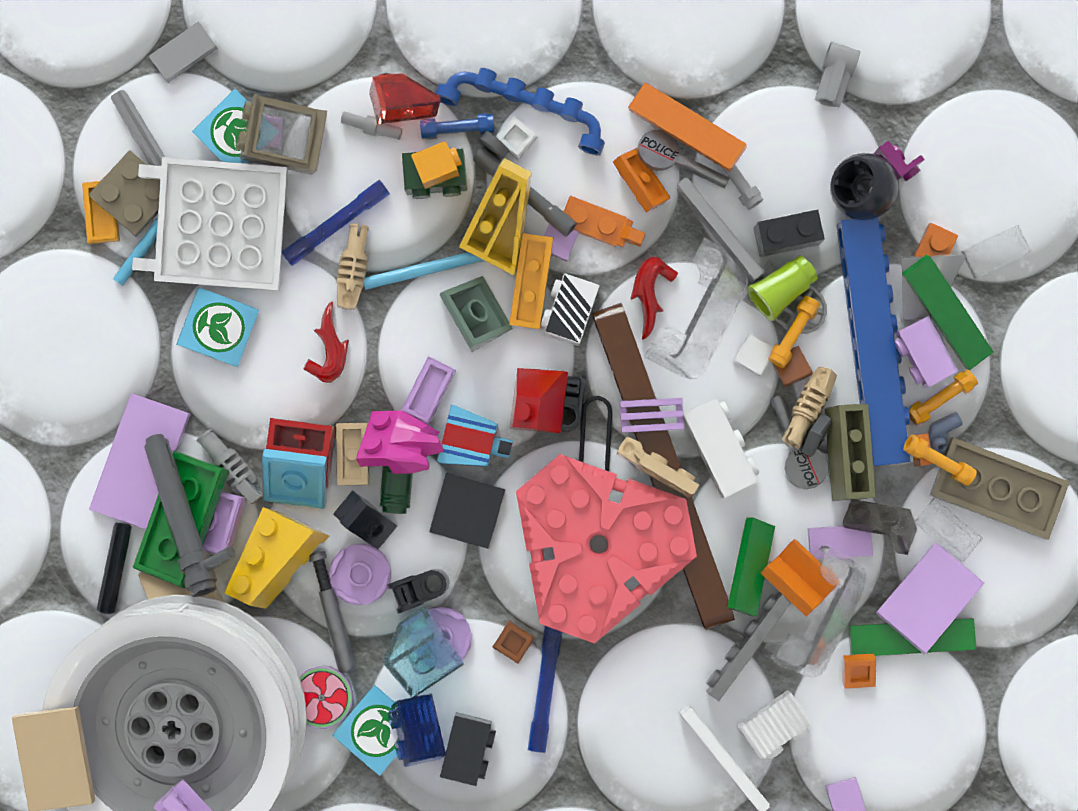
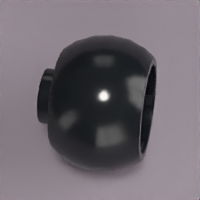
(855, 178)

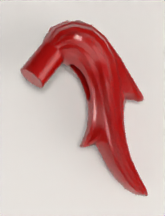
(644, 289)
(335, 350)

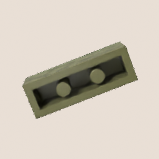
(850, 452)

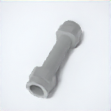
(750, 195)

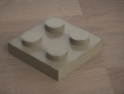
(128, 197)

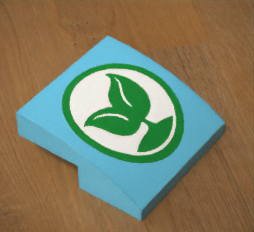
(222, 126)
(217, 327)
(368, 731)

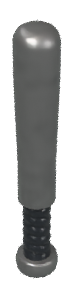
(337, 631)

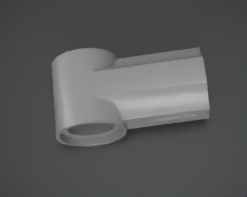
(838, 68)

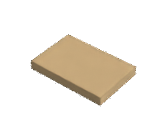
(53, 759)

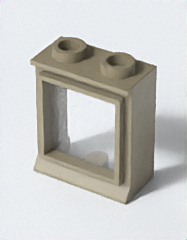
(282, 134)

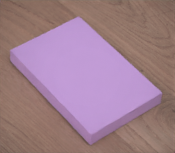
(929, 598)

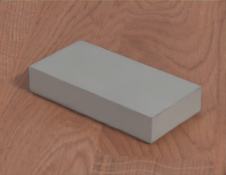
(183, 52)

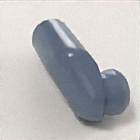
(939, 429)

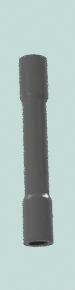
(550, 212)

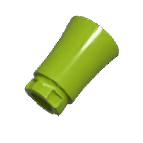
(782, 287)

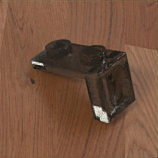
(883, 520)

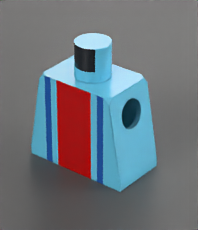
(471, 440)

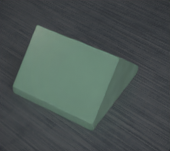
(476, 312)

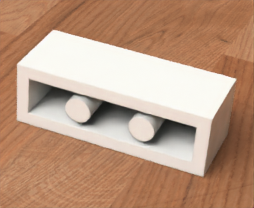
(720, 447)

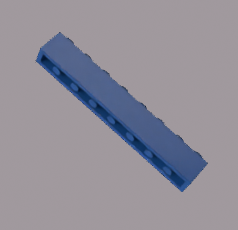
(873, 337)

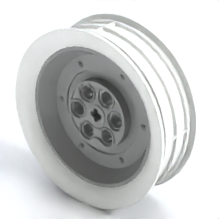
(179, 649)

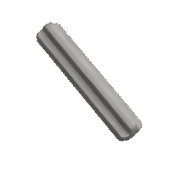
(138, 127)

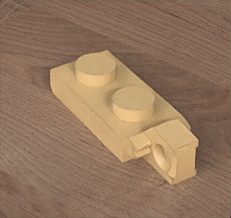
(657, 467)

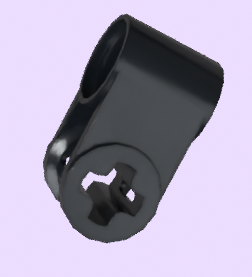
(574, 399)
(417, 590)

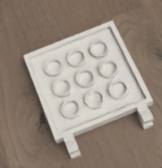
(217, 223)

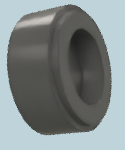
(494, 145)

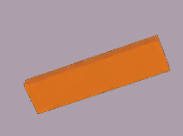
(687, 127)

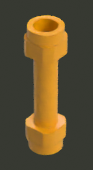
(806, 310)
(964, 383)
(960, 471)

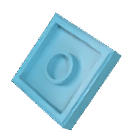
(294, 478)

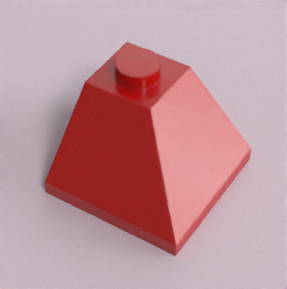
(538, 400)

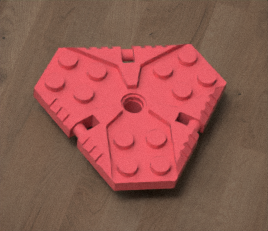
(586, 589)

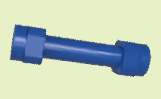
(430, 128)

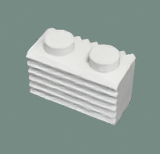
(775, 725)

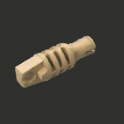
(352, 268)
(809, 405)

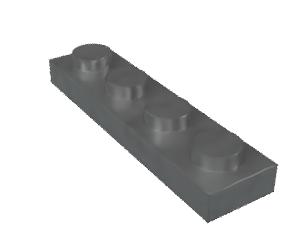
(740, 655)

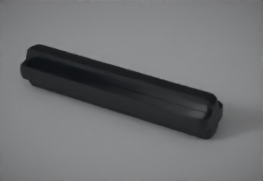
(114, 568)

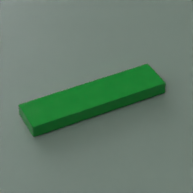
(947, 312)
(885, 640)

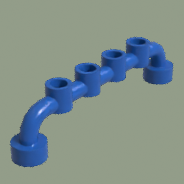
(515, 92)

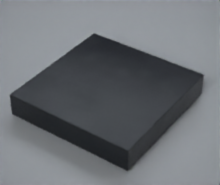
(467, 510)

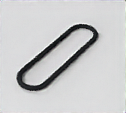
(609, 426)

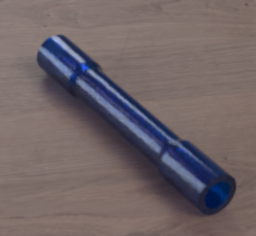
(363, 202)
(540, 723)

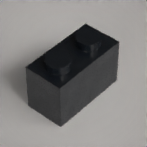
(789, 233)
(467, 748)

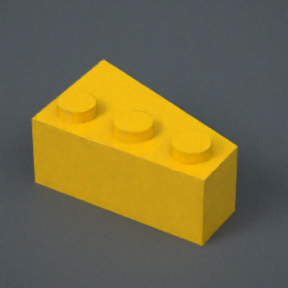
(500, 218)
(271, 557)

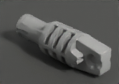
(240, 476)

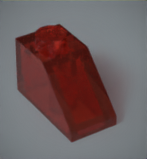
(401, 99)

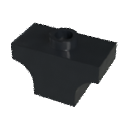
(364, 520)

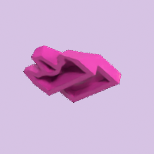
(398, 442)

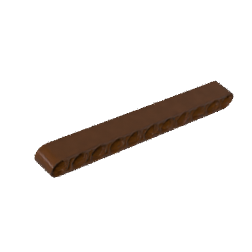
(635, 384)

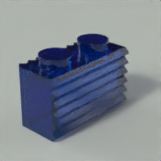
(417, 730)

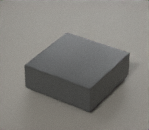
(816, 435)

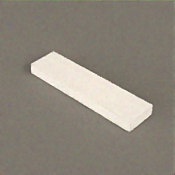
(724, 758)

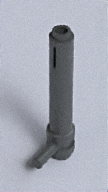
(193, 559)

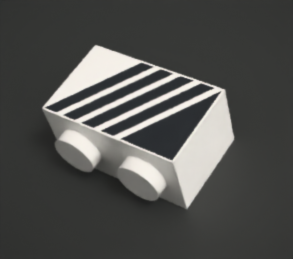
(570, 309)

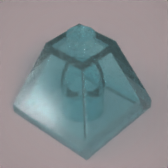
(420, 653)

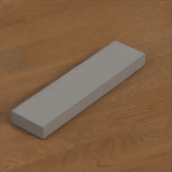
(719, 229)

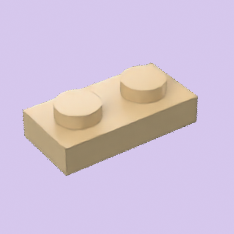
(348, 443)

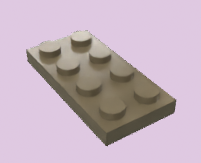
(1003, 489)

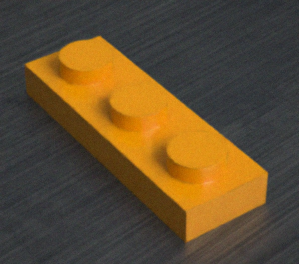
(531, 281)

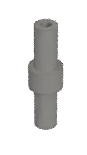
(370, 125)

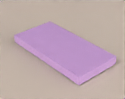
(127, 482)

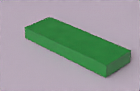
(751, 561)

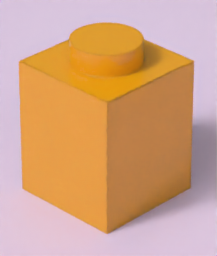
(436, 164)

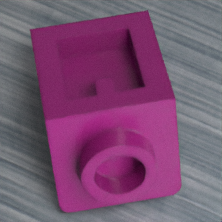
(896, 158)

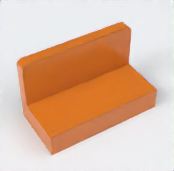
(798, 577)

